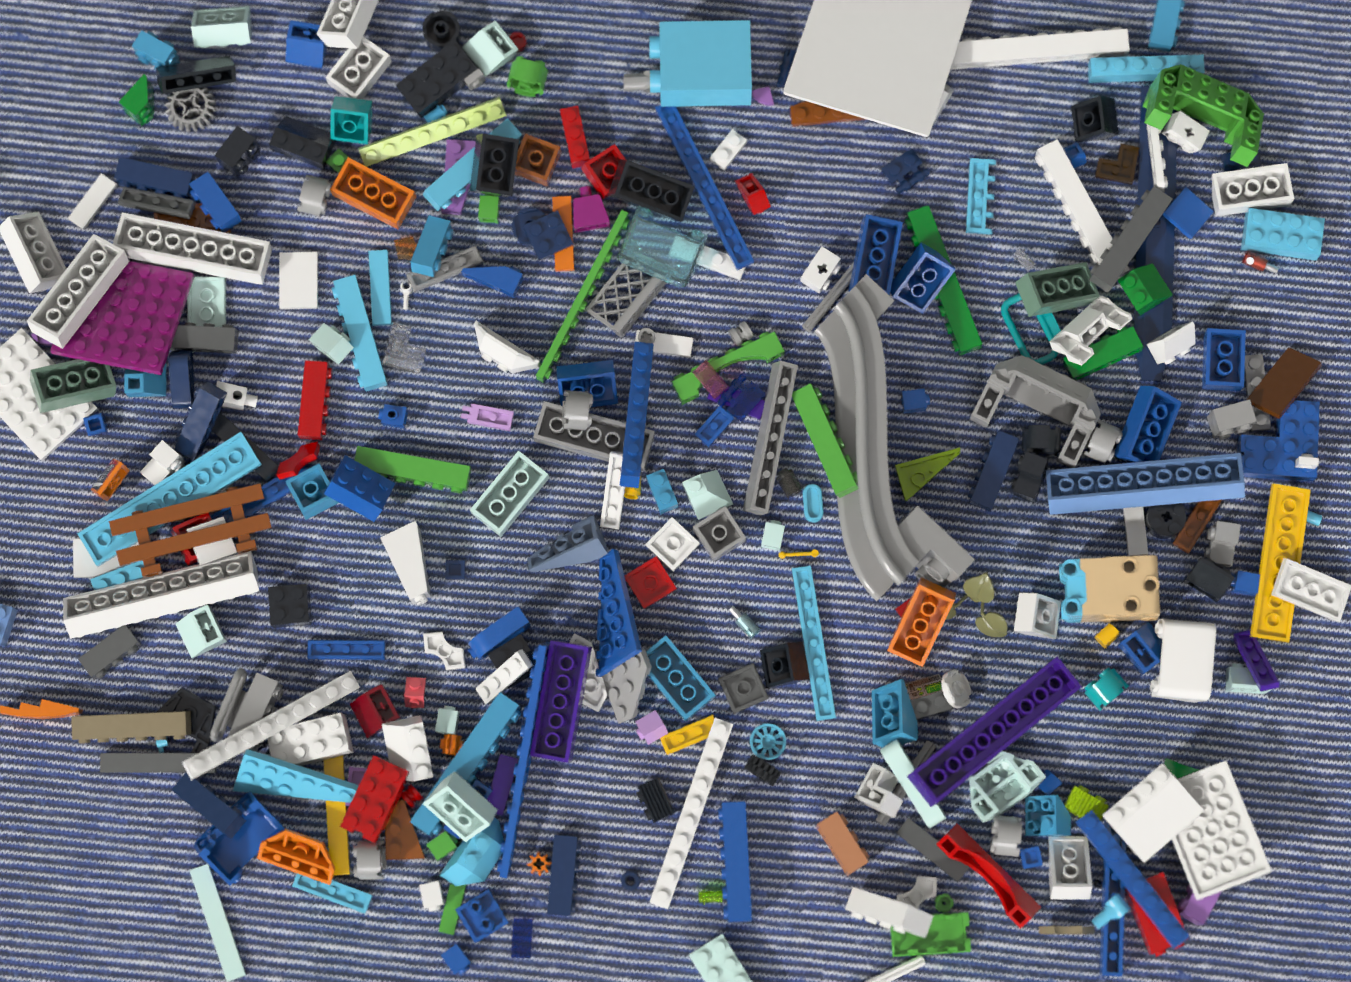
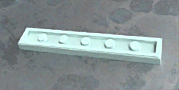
(217, 922)

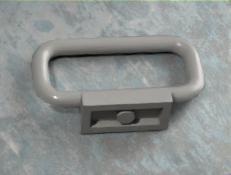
(230, 706)

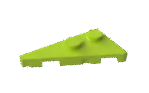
(919, 472)

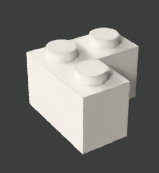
(163, 463)
(877, 791)

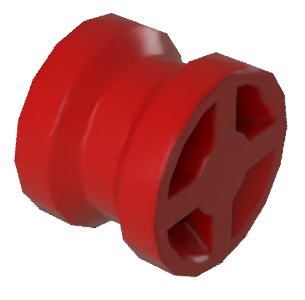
(411, 796)

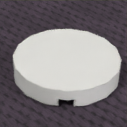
(956, 689)

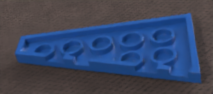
(615, 619)

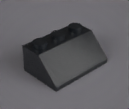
(302, 142)

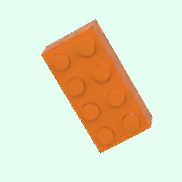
(373, 193)
(921, 621)

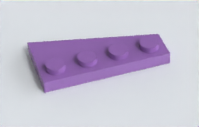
(454, 152)

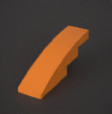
(46, 710)

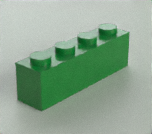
(1106, 352)

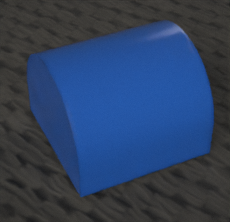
(95, 424)

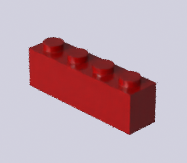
(313, 400)

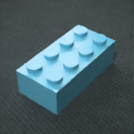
(1282, 234)

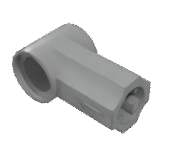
(637, 82)

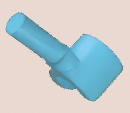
(162, 743)

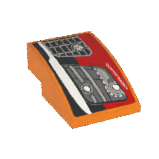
(110, 479)

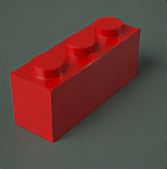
(574, 136)

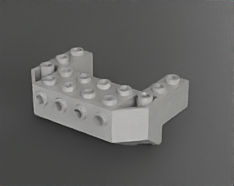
(1047, 393)

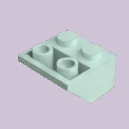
(490, 48)
(200, 631)

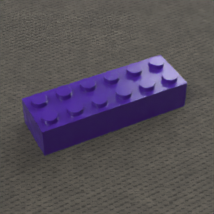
(561, 701)

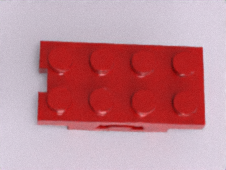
(375, 799)

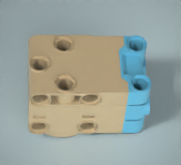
(1110, 589)

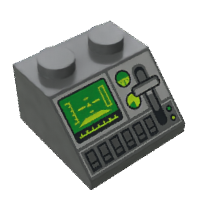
(927, 697)

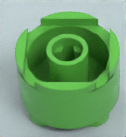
(527, 77)

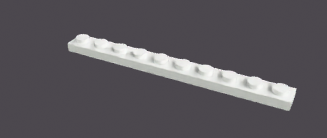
(270, 725)
(691, 813)

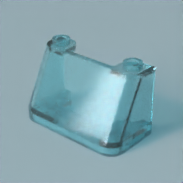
(661, 250)

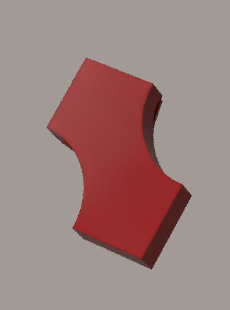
(294, 464)

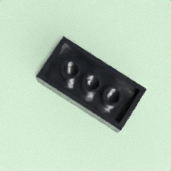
(437, 79)
(651, 190)

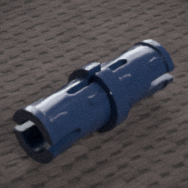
(785, 67)

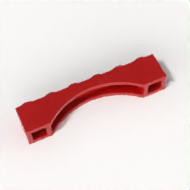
(1016, 901)

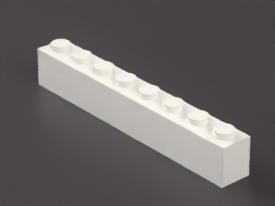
(1075, 200)

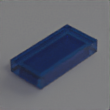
(522, 938)

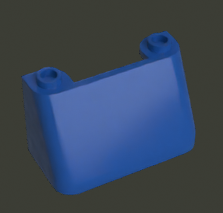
(229, 855)

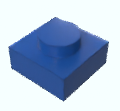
(1031, 857)

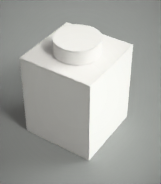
(432, 896)

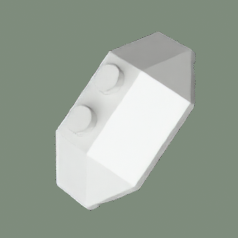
(503, 352)

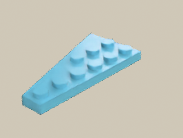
(277, 777)

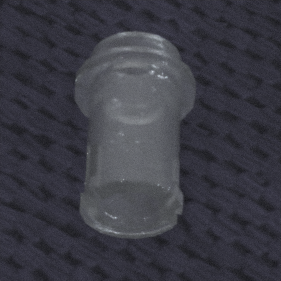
(1024, 259)

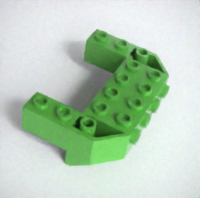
(1209, 102)

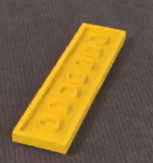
(1281, 540)

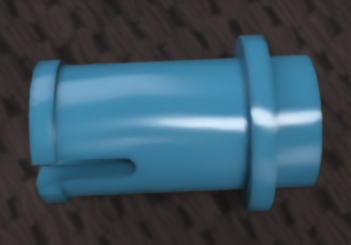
(437, 113)

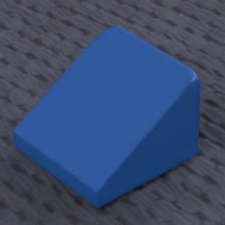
(1075, 155)
(1050, 783)

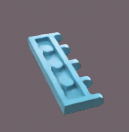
(978, 196)

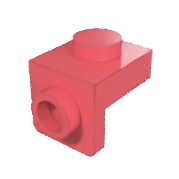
(415, 692)

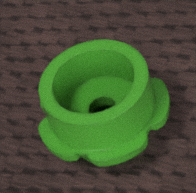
(944, 908)

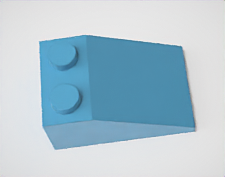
(893, 715)

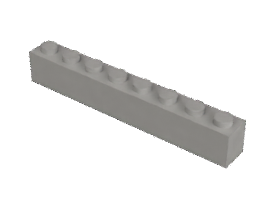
(770, 438)

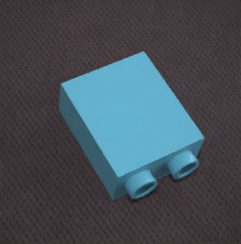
(702, 63)

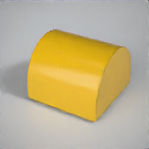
(1107, 635)

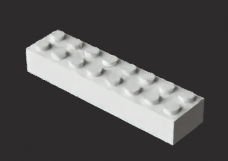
(193, 248)

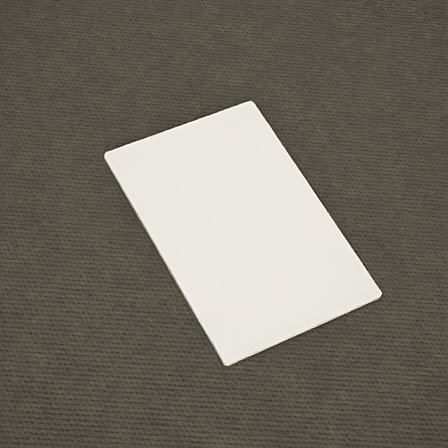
(878, 58)

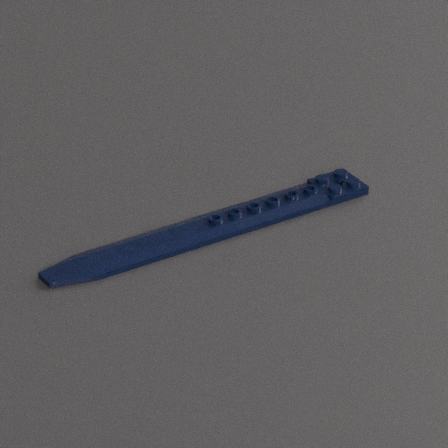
(1156, 248)

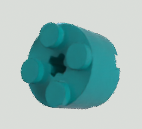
(1106, 688)

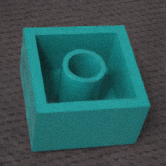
(351, 120)

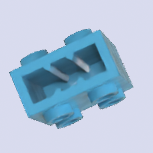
(153, 51)

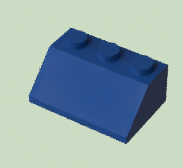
(921, 278)
(593, 377)

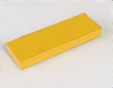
(687, 735)

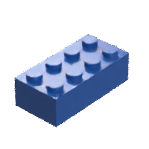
(876, 251)
(1147, 426)

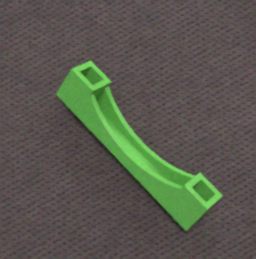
(765, 348)

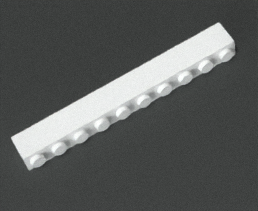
(1041, 48)

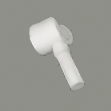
(406, 292)

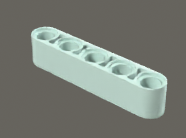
(903, 766)

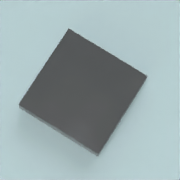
(743, 688)

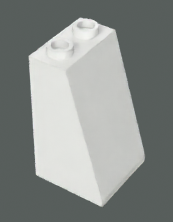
(408, 558)

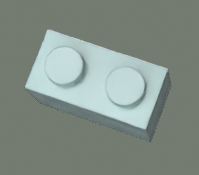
(331, 342)

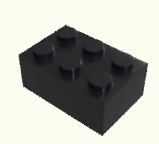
(494, 165)

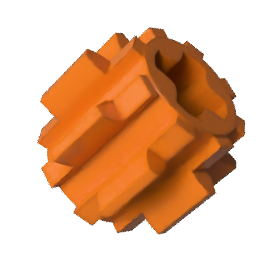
(451, 744)
(535, 860)

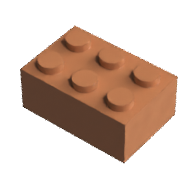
(842, 843)

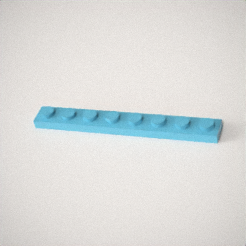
(813, 643)

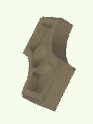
(1066, 930)

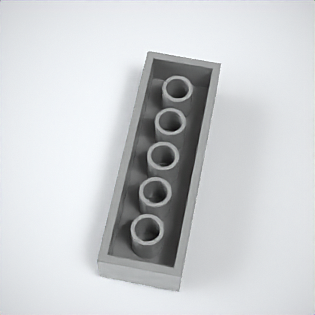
(596, 441)

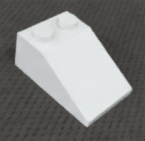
(1069, 867)

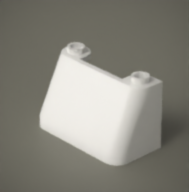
(1185, 660)

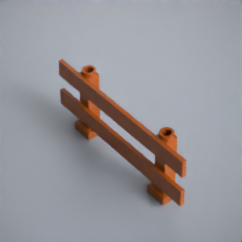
(148, 550)

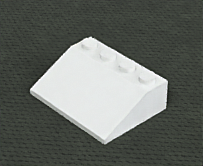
(1153, 813)

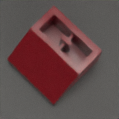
(374, 709)

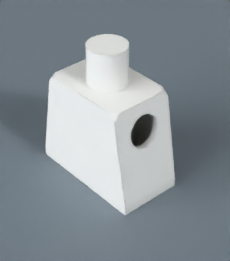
(234, 390)

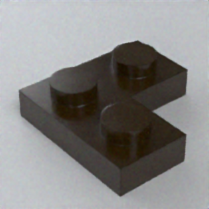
(1120, 170)

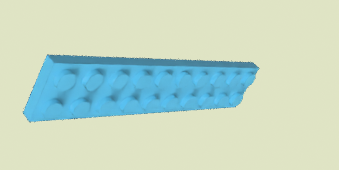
(194, 481)

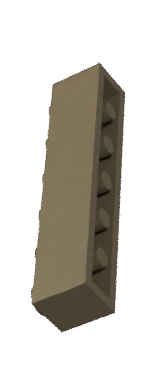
(131, 725)

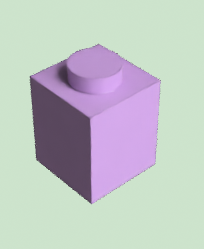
(651, 727)

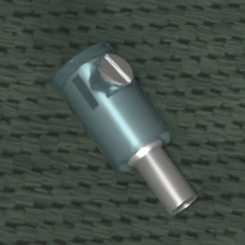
(745, 623)

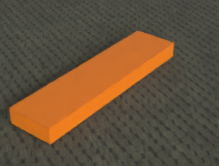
(564, 259)

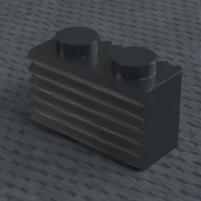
(656, 800)

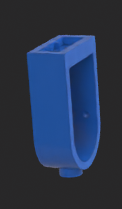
(498, 633)

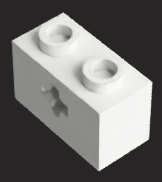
(1185, 132)
(822, 259)

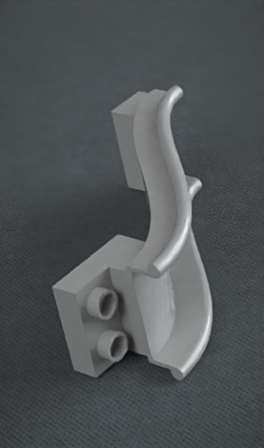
(874, 541)

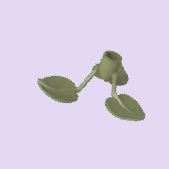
(982, 589)

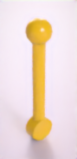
(814, 553)

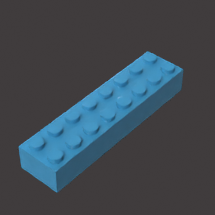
(473, 754)

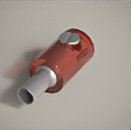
(1258, 262)

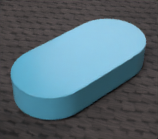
(813, 503)

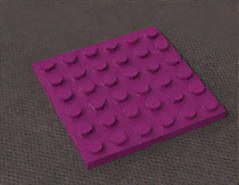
(133, 320)

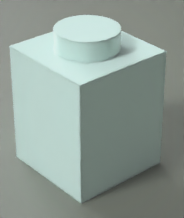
(773, 535)
(447, 720)

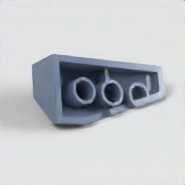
(576, 547)

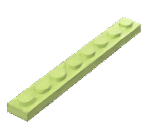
(432, 131)

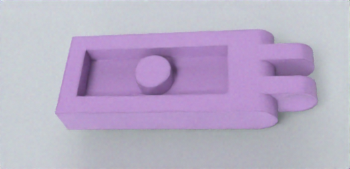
(488, 417)

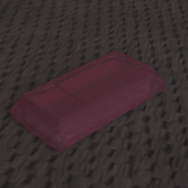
(710, 379)

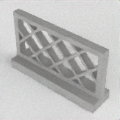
(636, 306)

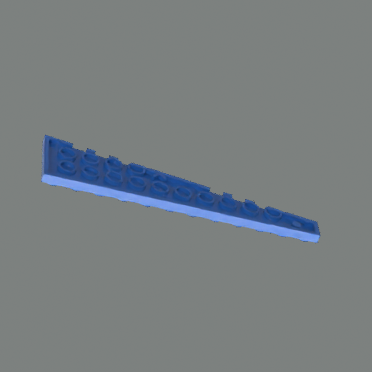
(522, 767)

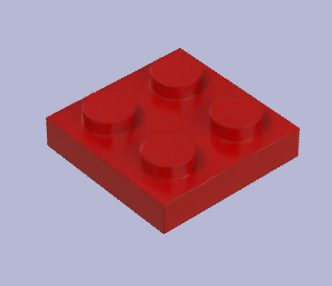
(650, 582)

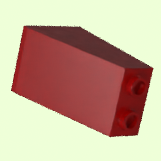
(1151, 935)

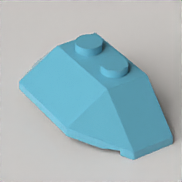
(476, 857)

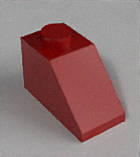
(753, 194)

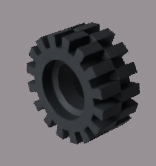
(762, 770)

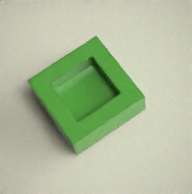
(337, 160)

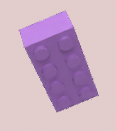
(1196, 910)

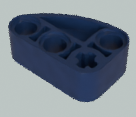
(181, 378)

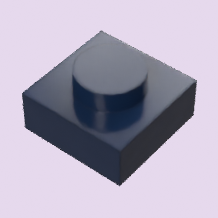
(455, 569)

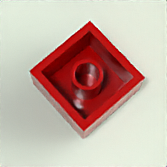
(602, 168)

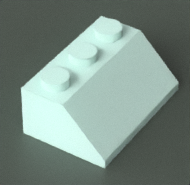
(221, 26)
(460, 807)

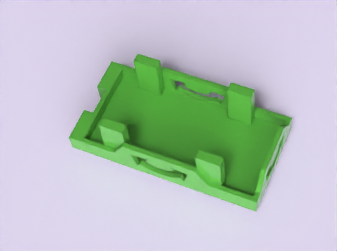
(944, 936)

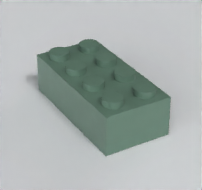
(1057, 289)
(71, 384)

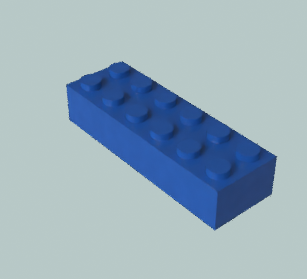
(736, 862)

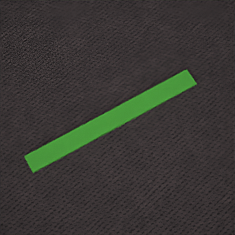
(453, 901)

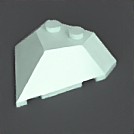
(1002, 784)

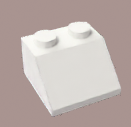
(1173, 343)
(1037, 615)

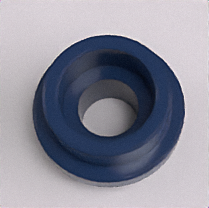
(626, 875)

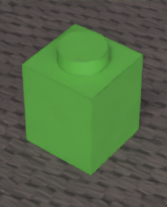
(489, 209)
(443, 845)

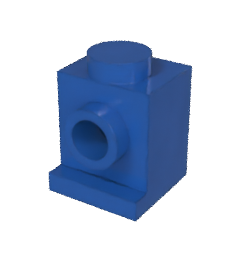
(398, 421)

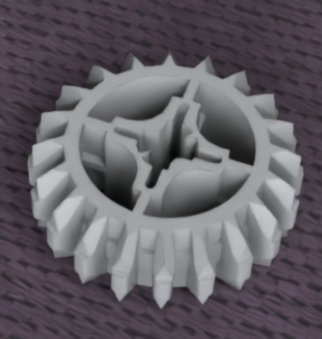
(185, 121)

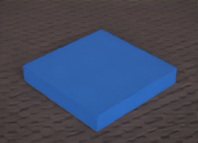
(1187, 213)

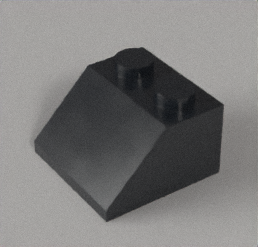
(1095, 119)
(507, 650)
(784, 664)

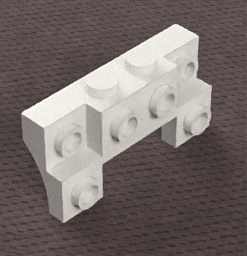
(1086, 327)

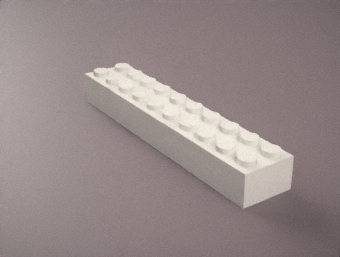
(160, 595)

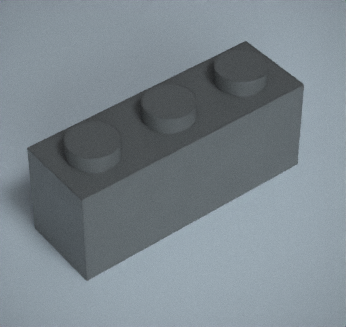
(110, 652)

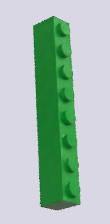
(951, 299)

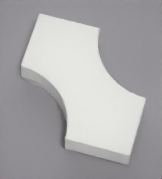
(451, 656)
(923, 889)

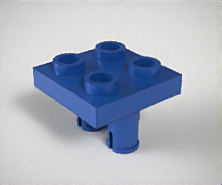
(482, 916)

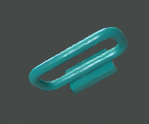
(1046, 321)

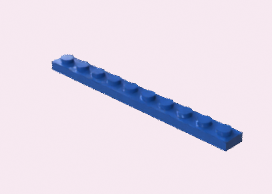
(705, 186)

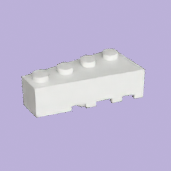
(888, 913)

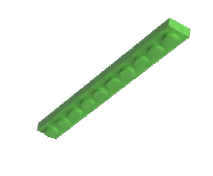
(580, 303)

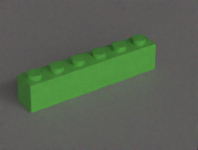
(825, 440)
(415, 469)

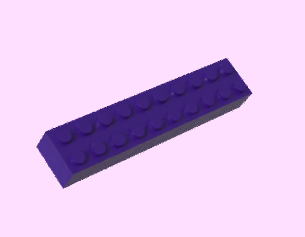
(993, 732)

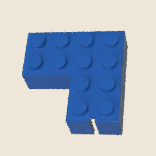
(1276, 456)

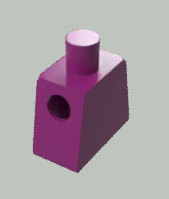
(589, 211)

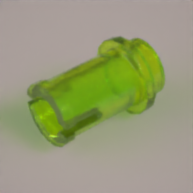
(710, 896)

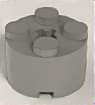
(313, 195)
(576, 410)
(1102, 442)
(1007, 835)
(370, 860)

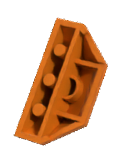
(298, 854)

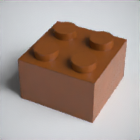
(537, 159)

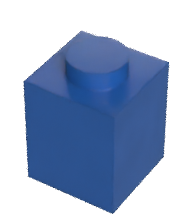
(914, 400)
(1245, 583)
(456, 960)

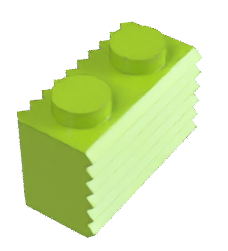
(1081, 803)

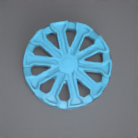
(767, 741)

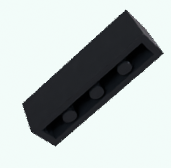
(196, 74)

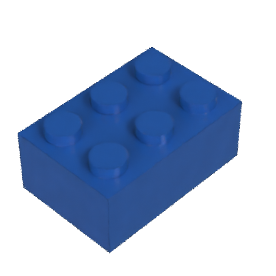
(1223, 359)
(359, 488)

